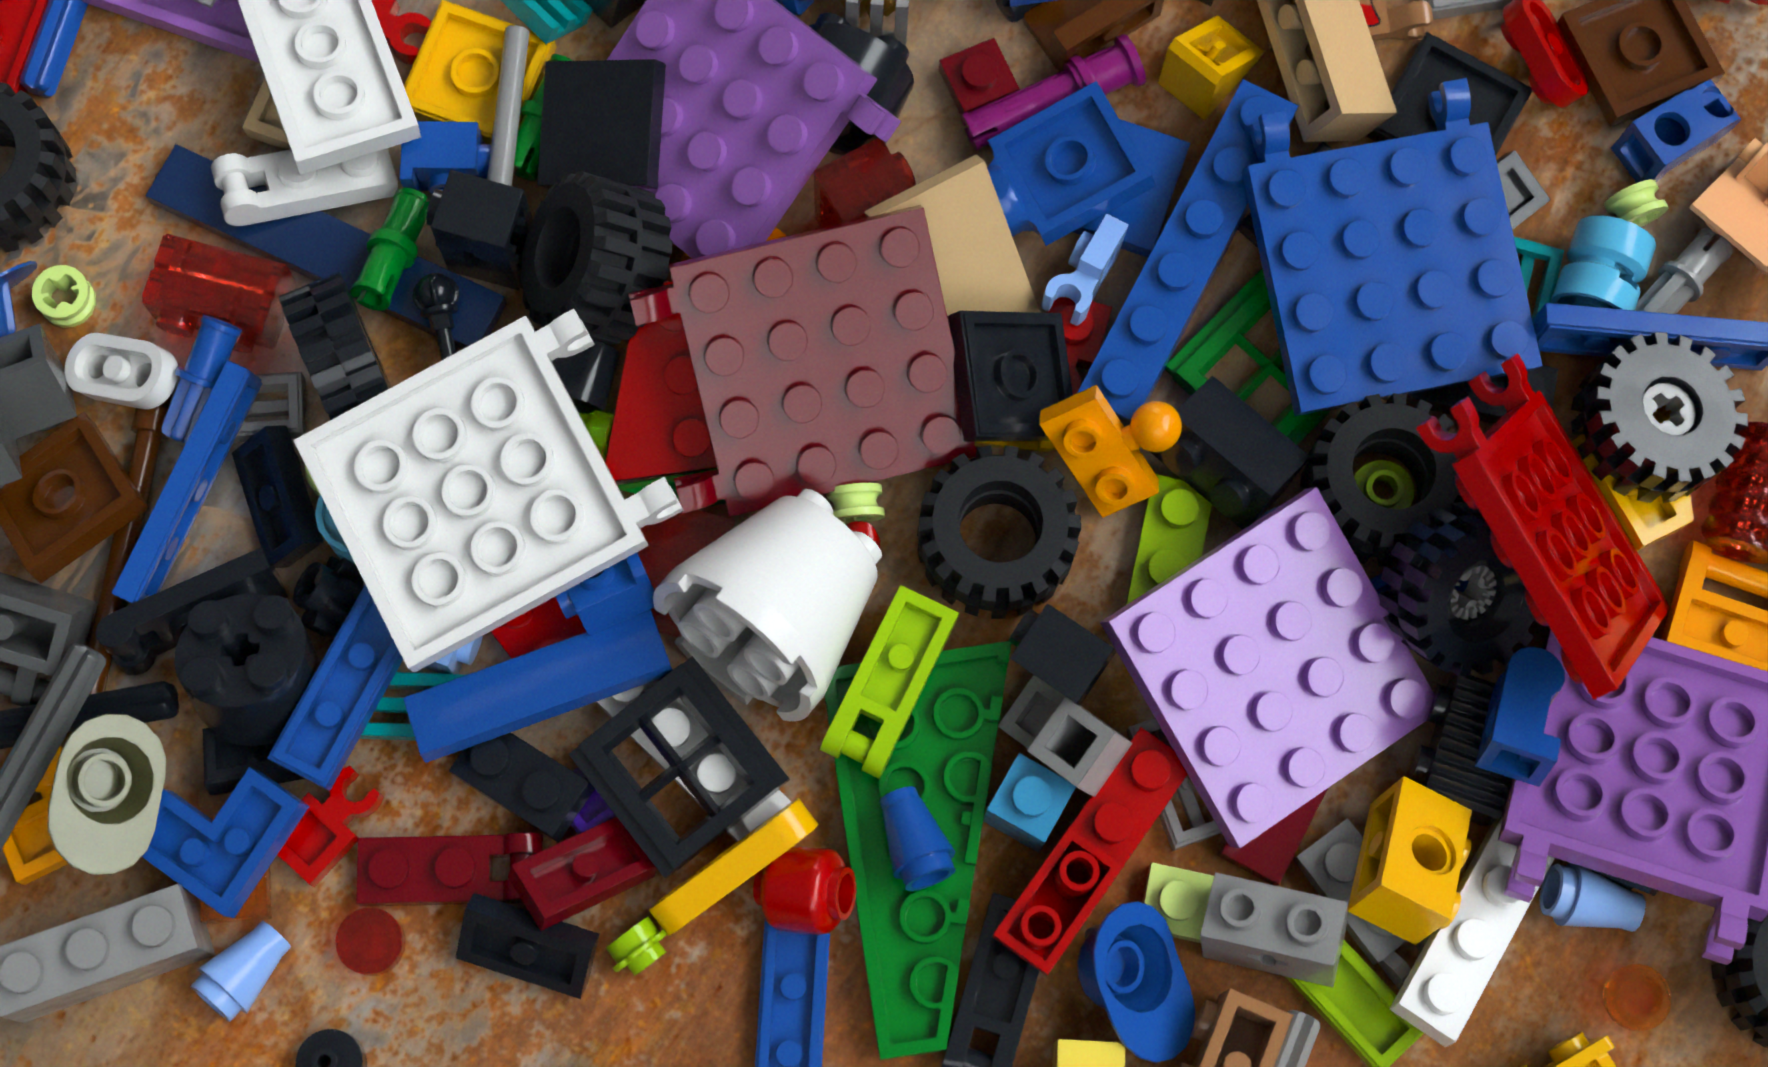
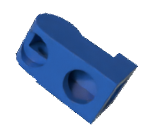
(1675, 132)
(1517, 716)

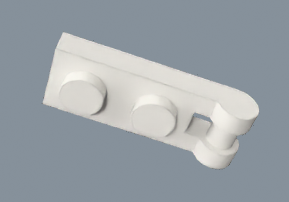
(294, 194)

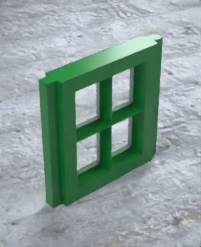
(1220, 335)

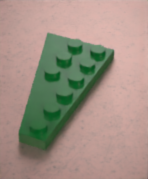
(947, 754)

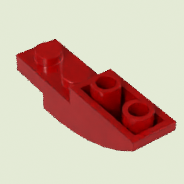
(1092, 853)

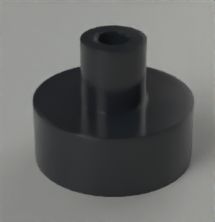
(338, 1045)

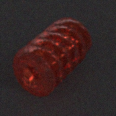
(1741, 506)

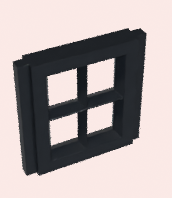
(633, 803)

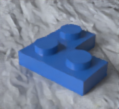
(225, 855)

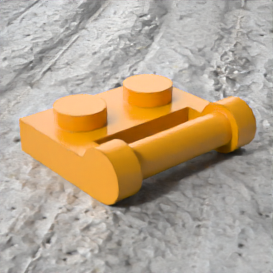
(1714, 621)

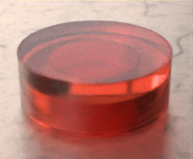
(370, 941)

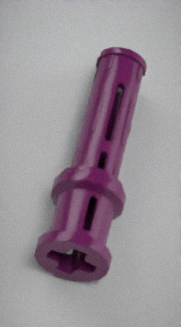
(1110, 67)

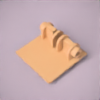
(1739, 204)

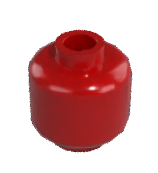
(806, 890)

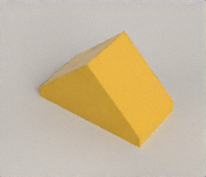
(1207, 64)

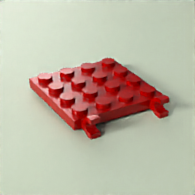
(1553, 529)

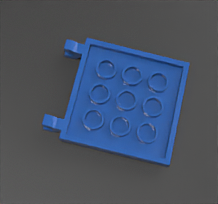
(1389, 259)

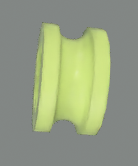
(1637, 203)
(62, 278)
(857, 502)

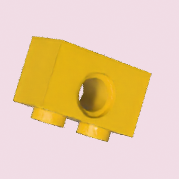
(1411, 861)

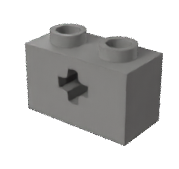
(1274, 929)

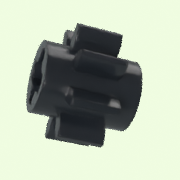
(327, 594)

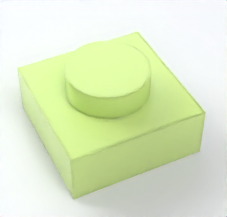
(1179, 897)

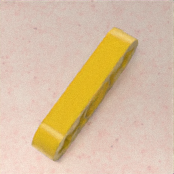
(733, 866)

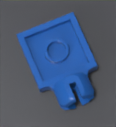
(1066, 166)

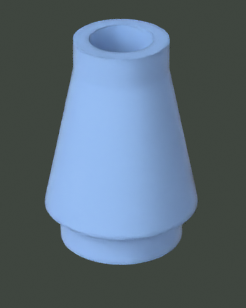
(1587, 899)
(239, 972)

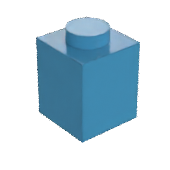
(1028, 802)

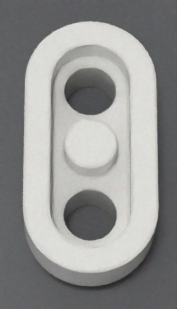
(121, 370)

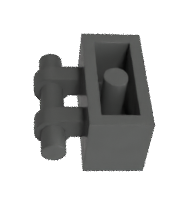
(36, 633)

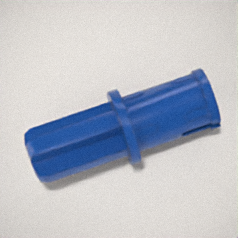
(198, 376)

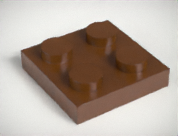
(1638, 53)
(67, 498)

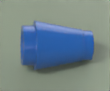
(915, 841)

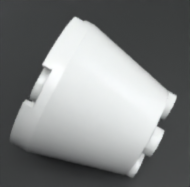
(773, 602)

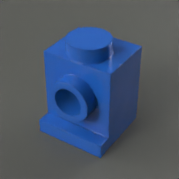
(443, 147)
(609, 596)

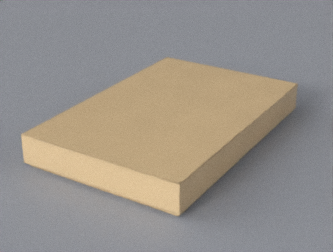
(969, 240)

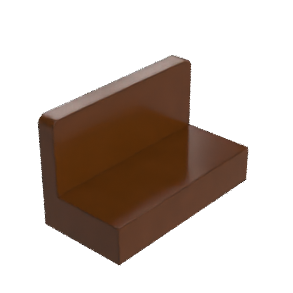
(1086, 25)

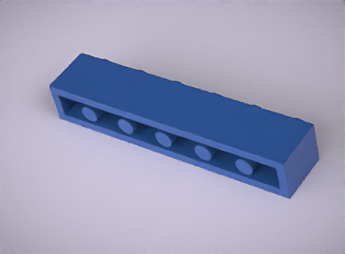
(1182, 259)

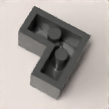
(31, 394)

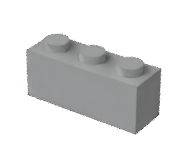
(101, 953)

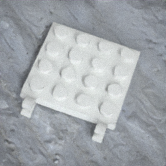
(476, 490)

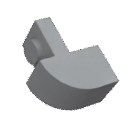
(1065, 736)

